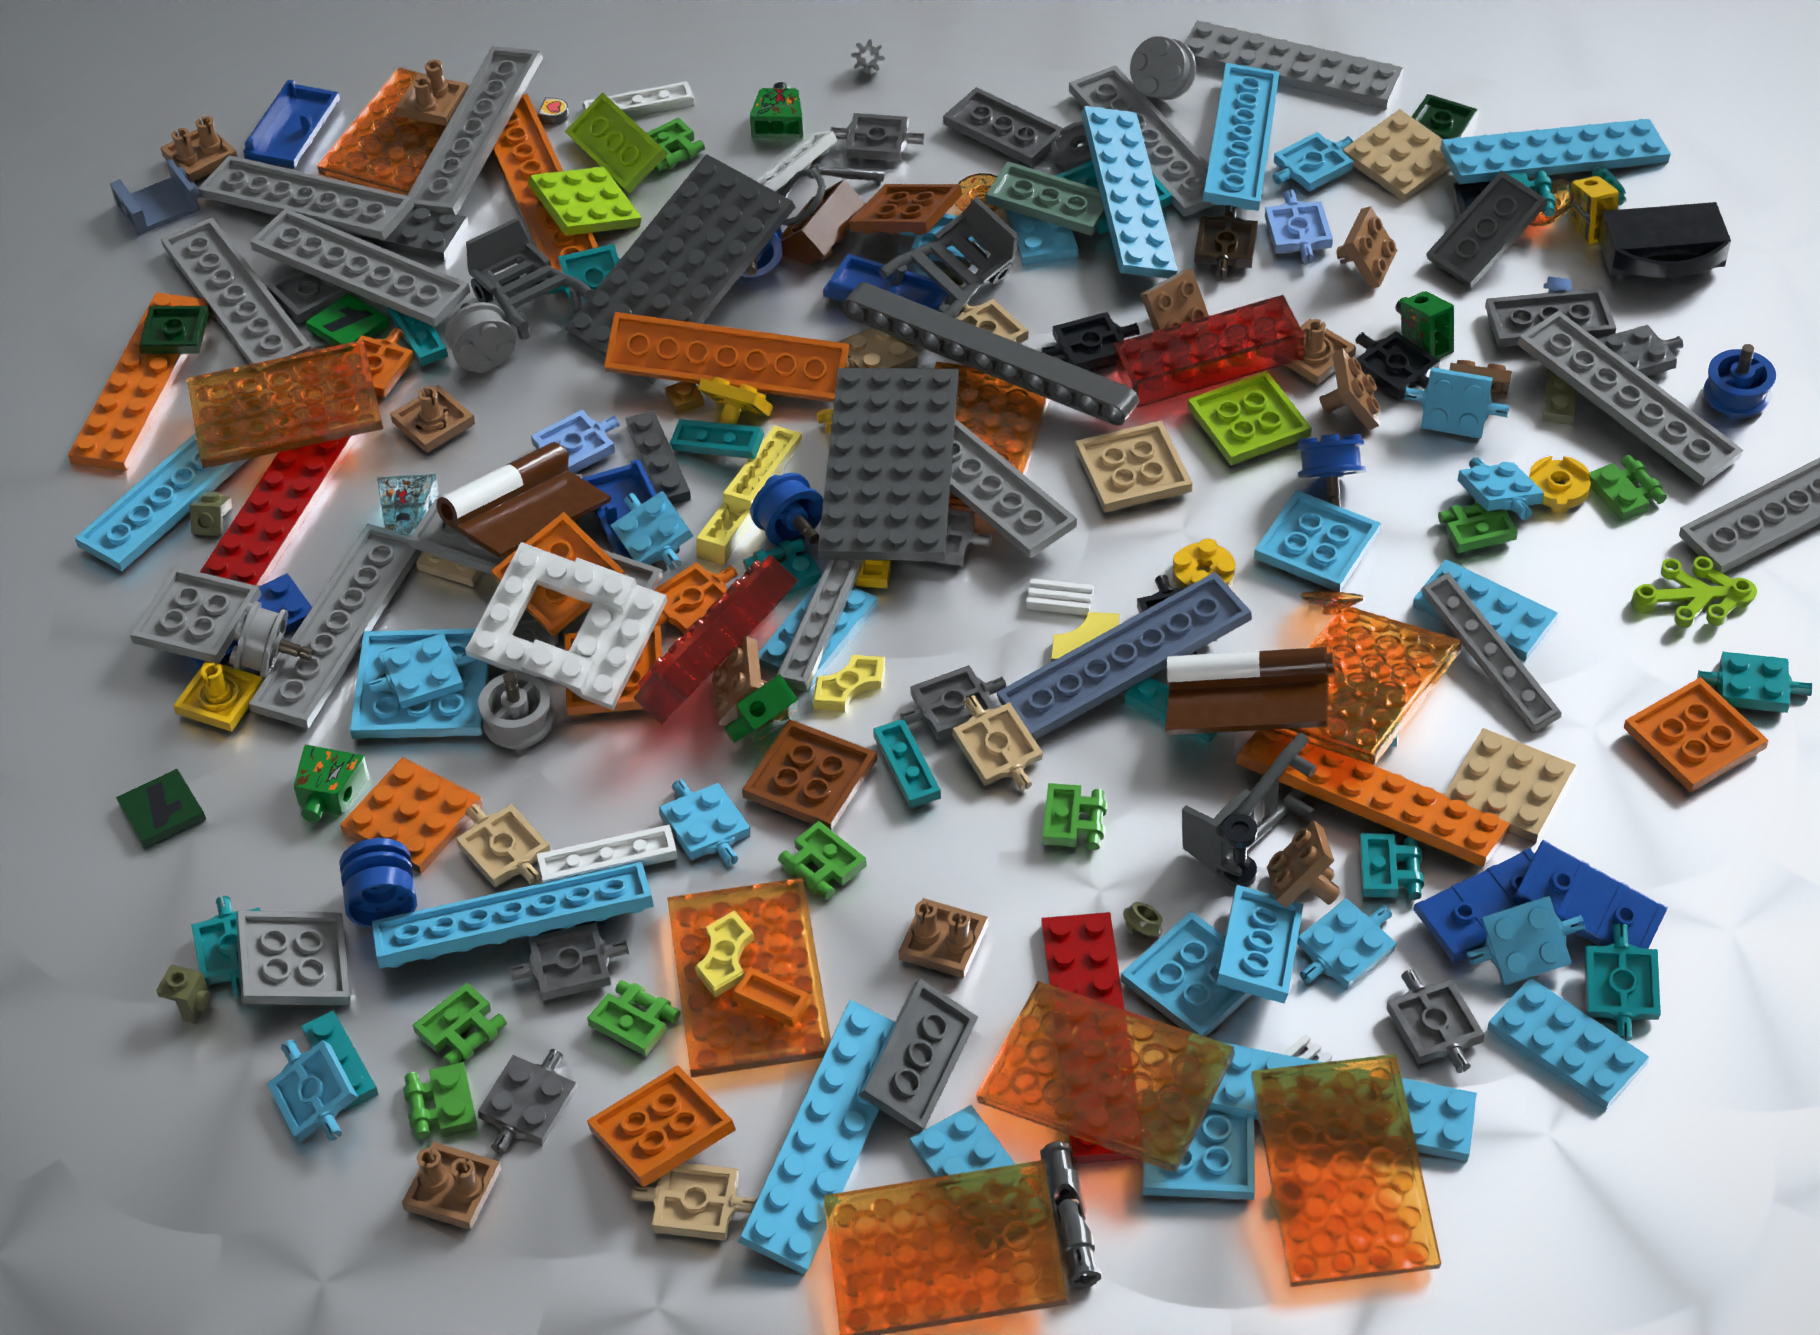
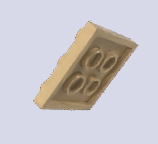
(1399, 155)
(1133, 466)
(1512, 782)

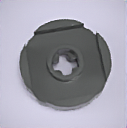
(1065, 149)

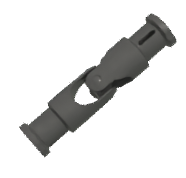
(1074, 1234)

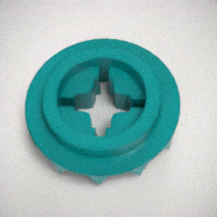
(1610, 178)

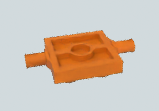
(387, 360)
(692, 594)

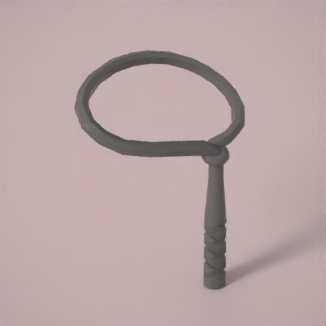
(816, 172)

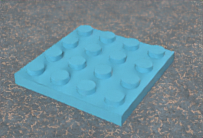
(448, 715)

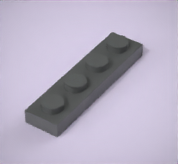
(658, 457)

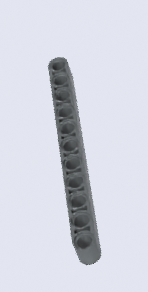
(991, 354)

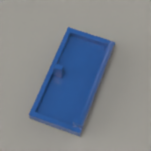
(290, 125)
(858, 270)
(619, 484)
(1586, 891)
(1456, 912)

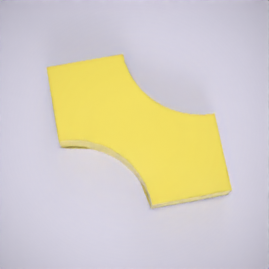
(1092, 627)
(837, 690)
(721, 966)

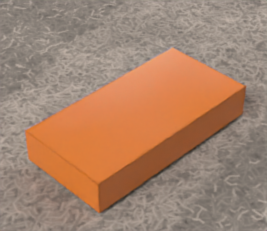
(771, 997)

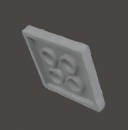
(194, 614)
(292, 958)

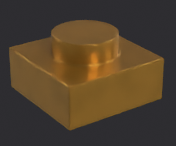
(684, 396)

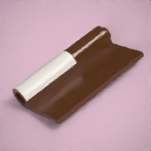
(519, 500)
(1248, 691)

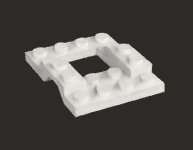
(606, 643)

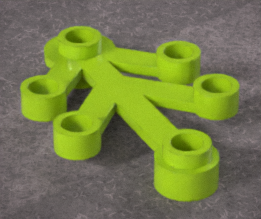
(1736, 591)

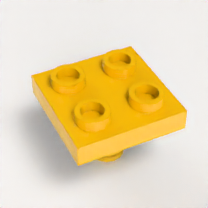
(735, 399)
(218, 695)

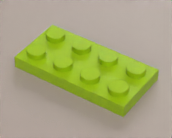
(616, 142)

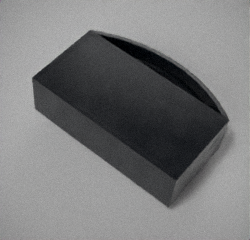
(1664, 240)

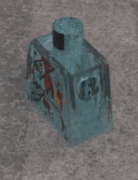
(406, 500)

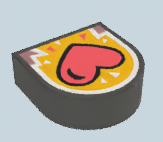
(553, 110)

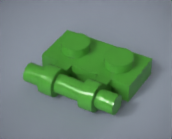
(673, 136)
(1618, 491)
(1476, 528)
(1062, 816)
(830, 853)
(452, 1018)
(629, 1025)
(452, 1100)

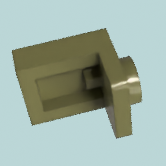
(207, 513)
(187, 989)

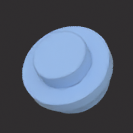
(1558, 284)

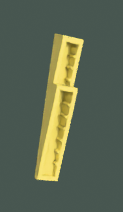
(733, 517)

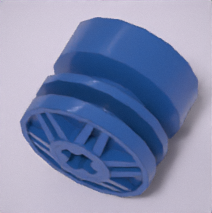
(377, 880)

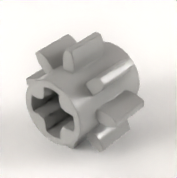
(874, 51)

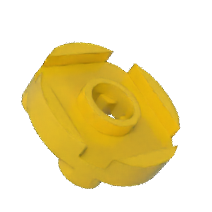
(1561, 496)
(1202, 554)

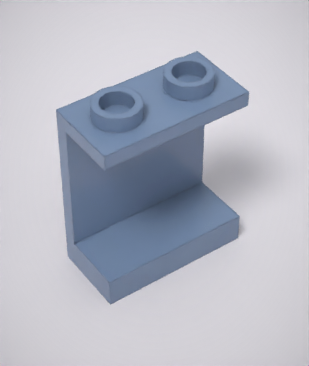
(158, 202)

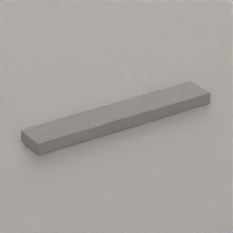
(819, 622)
(1491, 653)

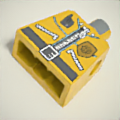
(1590, 199)

